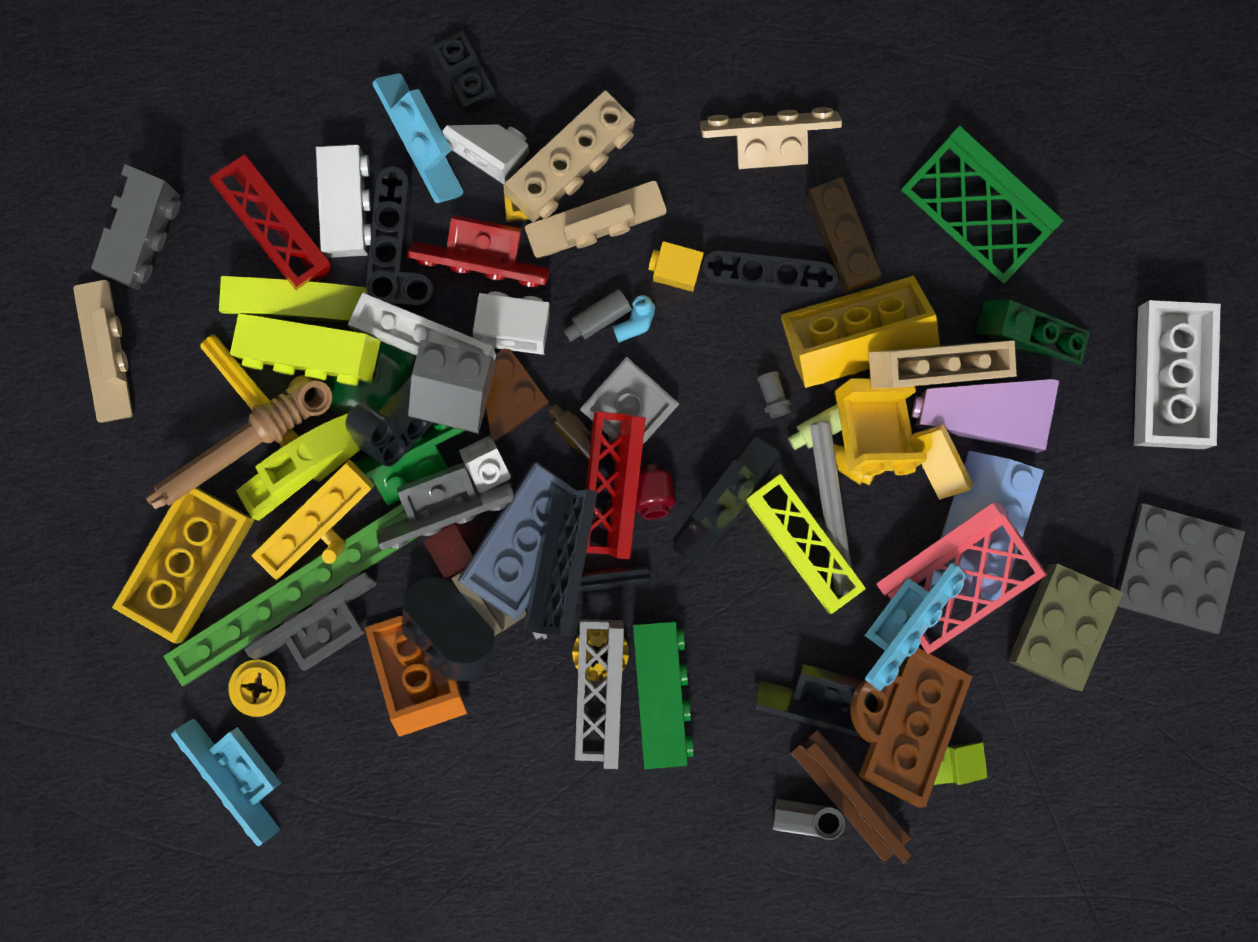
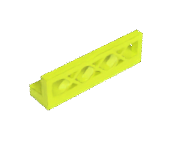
(794, 552)

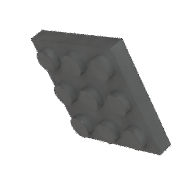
(1179, 568)

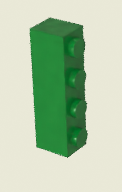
(661, 695)

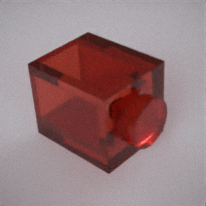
(449, 550)

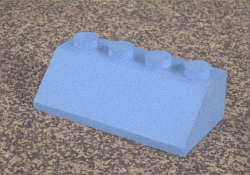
(994, 481)

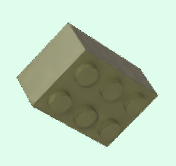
(1065, 627)

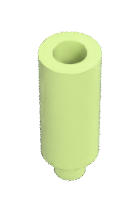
(804, 437)

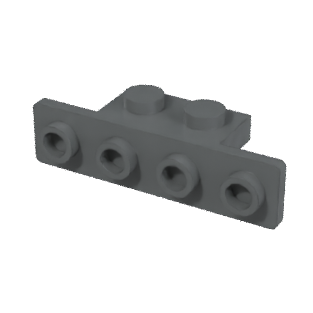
(441, 501)
(320, 628)

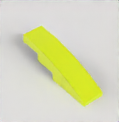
(280, 300)

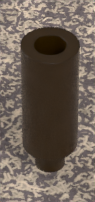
(572, 430)

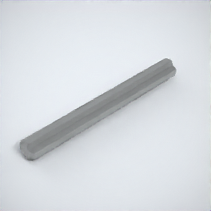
(831, 499)

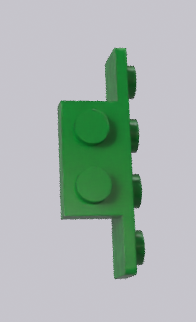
(417, 463)

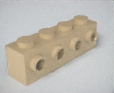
(569, 157)

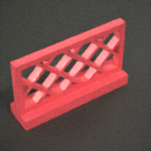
(952, 547)

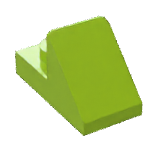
(962, 764)

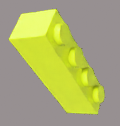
(305, 348)

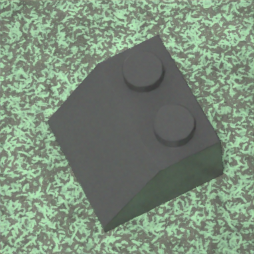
(450, 386)

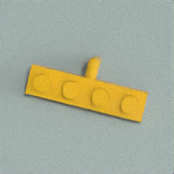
(314, 522)

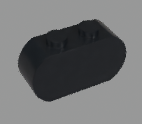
(447, 629)

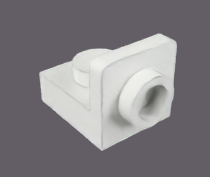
(485, 464)

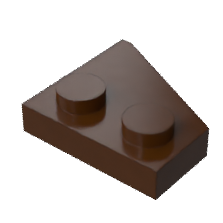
(511, 396)

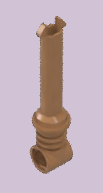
(264, 425)

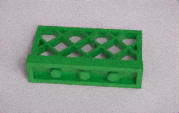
(1003, 183)

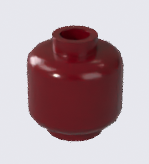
(655, 493)

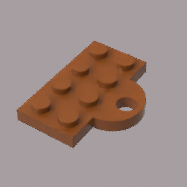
(910, 725)

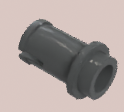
(774, 395)

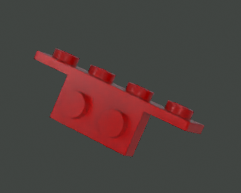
(483, 249)

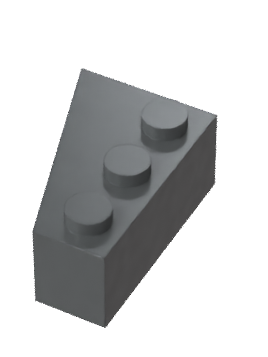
(136, 229)

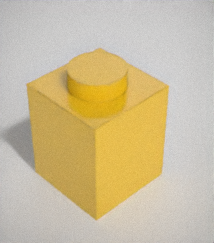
(676, 266)

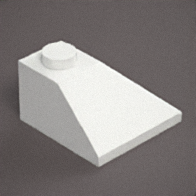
(489, 148)

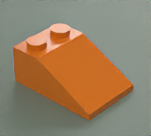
(411, 688)

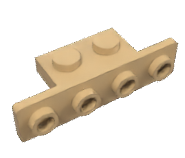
(771, 139)
(596, 219)
(103, 351)

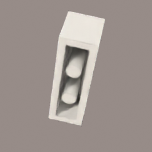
(343, 201)

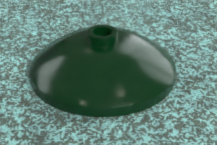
(392, 372)

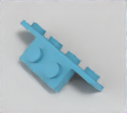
(420, 135)
(906, 620)
(234, 774)

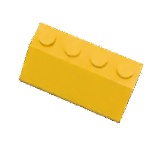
(839, 333)

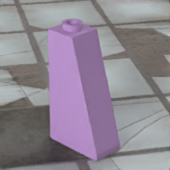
(993, 413)

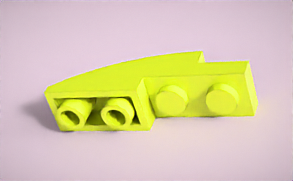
(295, 464)

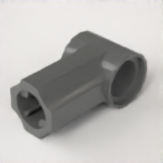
(804, 817)

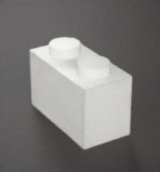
(512, 322)

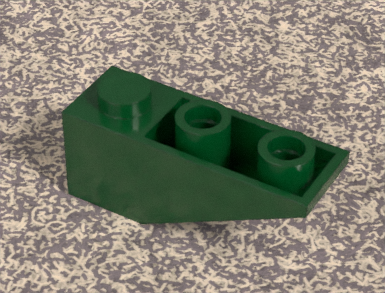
(1032, 330)

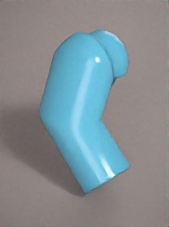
(639, 321)

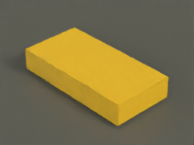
(942, 463)

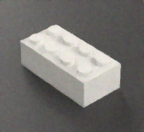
(1177, 375)

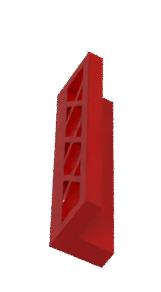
(277, 218)
(624, 484)

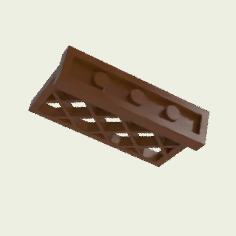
(851, 797)

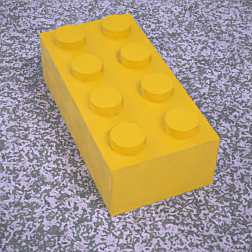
(183, 564)

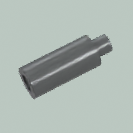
(598, 316)

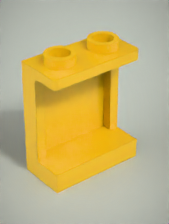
(876, 428)

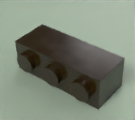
(843, 235)

